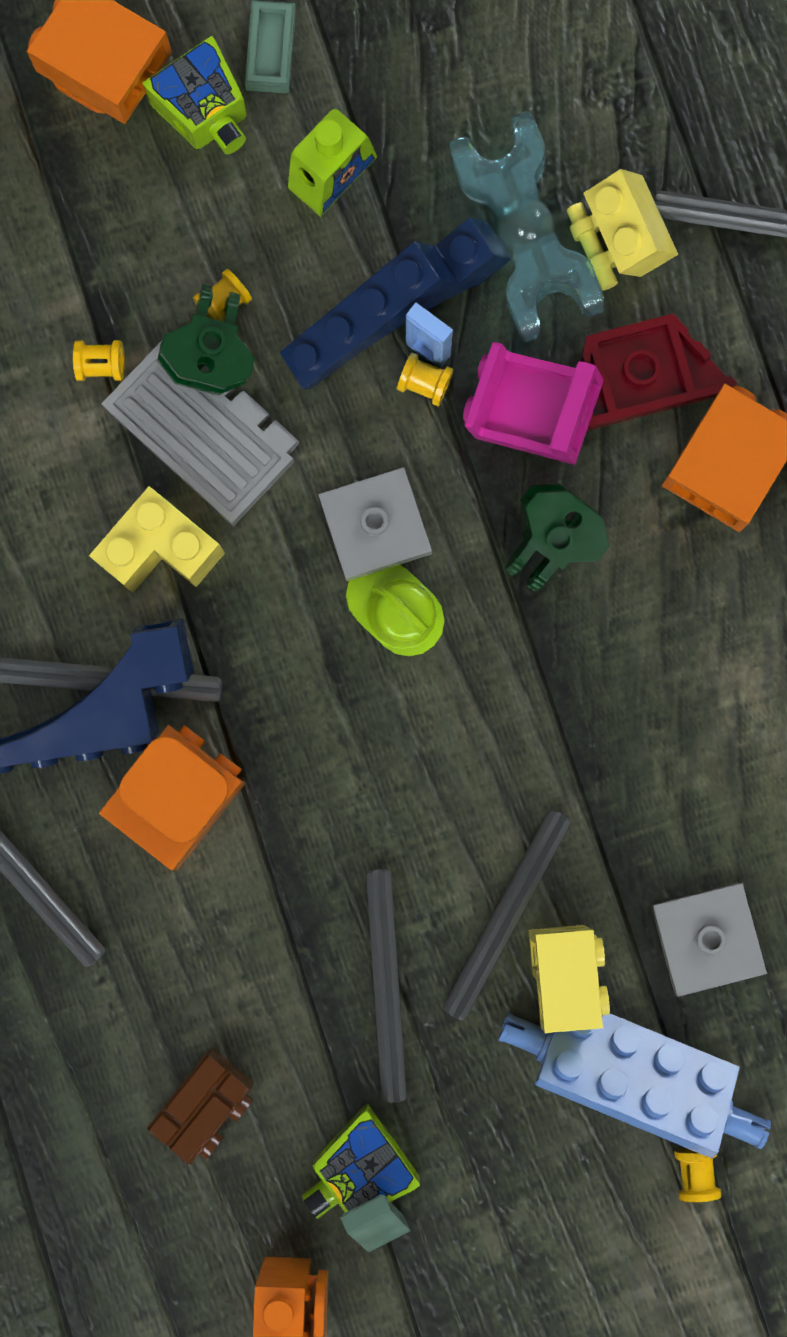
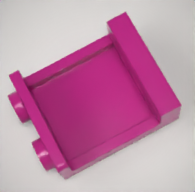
(532, 404)

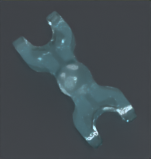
(526, 226)

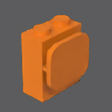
(99, 54)
(731, 457)
(173, 796)
(290, 1299)

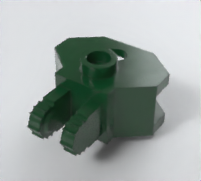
(208, 344)
(558, 539)

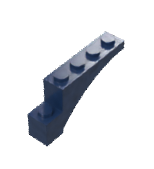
(380, 304)
(116, 711)

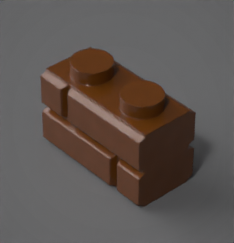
(201, 1107)

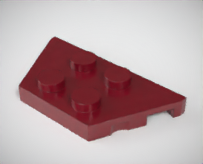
(650, 370)

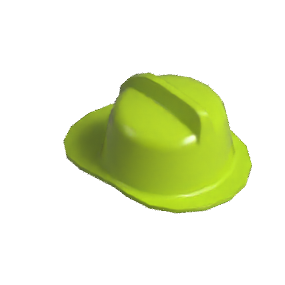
(396, 610)

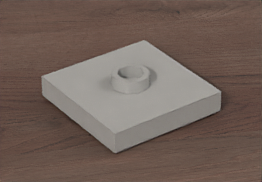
(375, 524)
(708, 939)

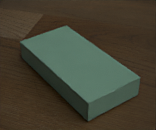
(270, 46)
(375, 1223)

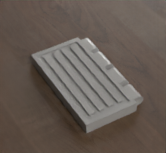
(204, 436)

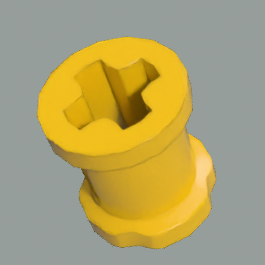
(221, 291)
(85, 368)
(425, 379)
(697, 1177)

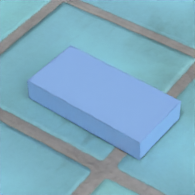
(428, 335)

